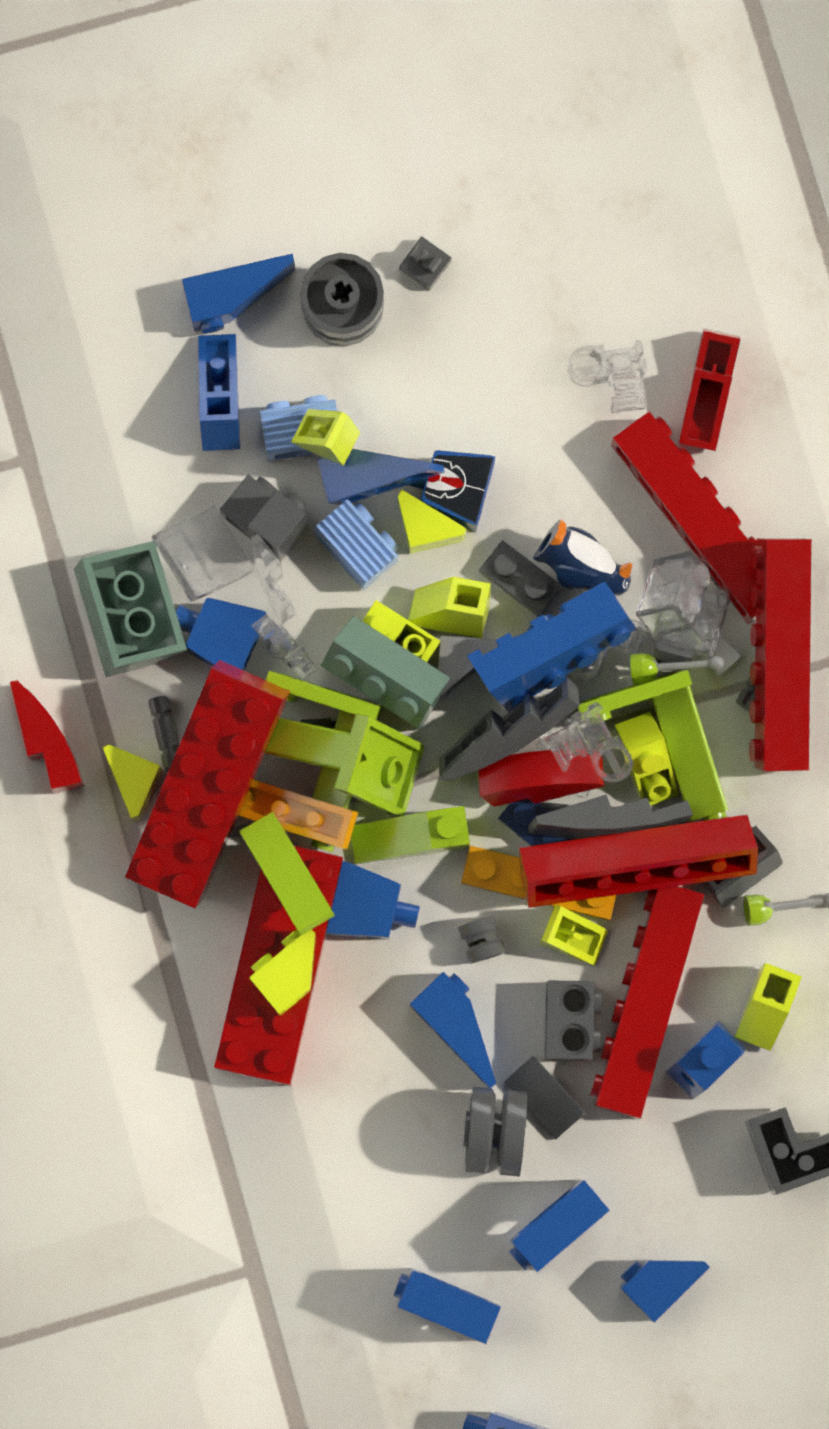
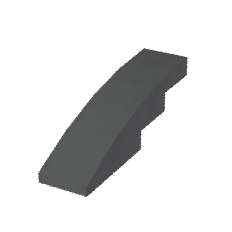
(499, 737)
(597, 818)

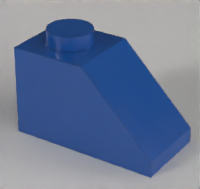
(660, 1283)

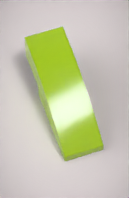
(286, 873)

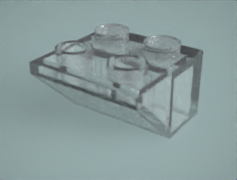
(683, 604)

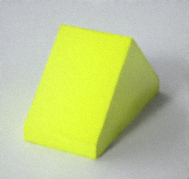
(327, 434)
(425, 526)
(134, 777)
(573, 935)

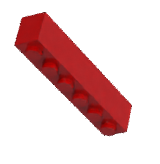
(690, 507)
(781, 654)
(638, 861)
(648, 1000)

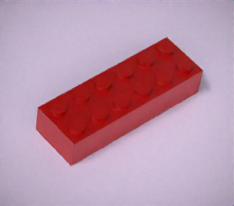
(207, 784)
(254, 1035)

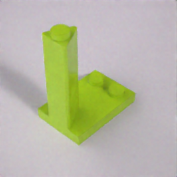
(348, 707)
(682, 736)
(372, 760)

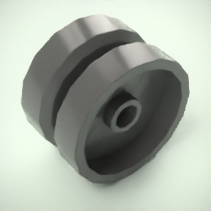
(339, 277)
(495, 1131)

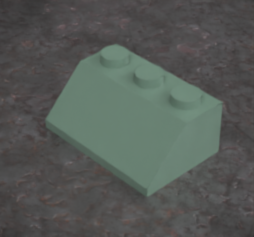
(129, 608)
(385, 672)

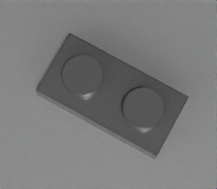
(520, 578)

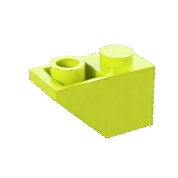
(452, 606)
(401, 631)
(651, 762)
(288, 974)
(767, 1006)

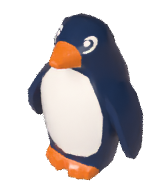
(581, 560)

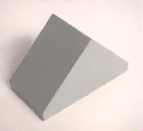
(454, 659)

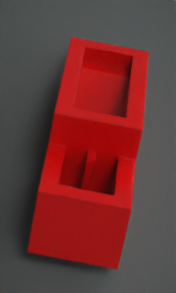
(709, 389)
(46, 741)
(536, 778)

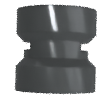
(478, 931)

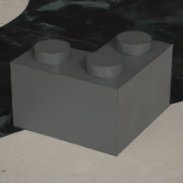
(264, 511)
(782, 1157)

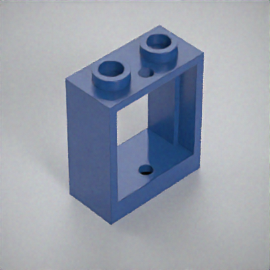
(557, 1226)
(446, 1305)

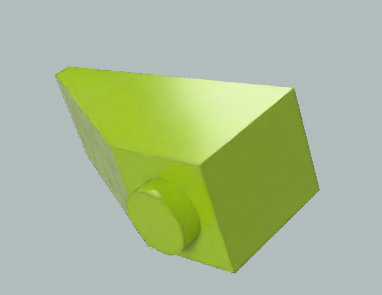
(411, 835)

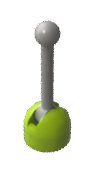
(645, 667)
(760, 909)

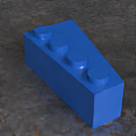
(553, 646)

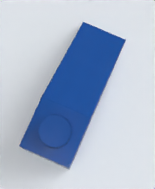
(227, 293)
(218, 392)
(371, 474)
(452, 1018)

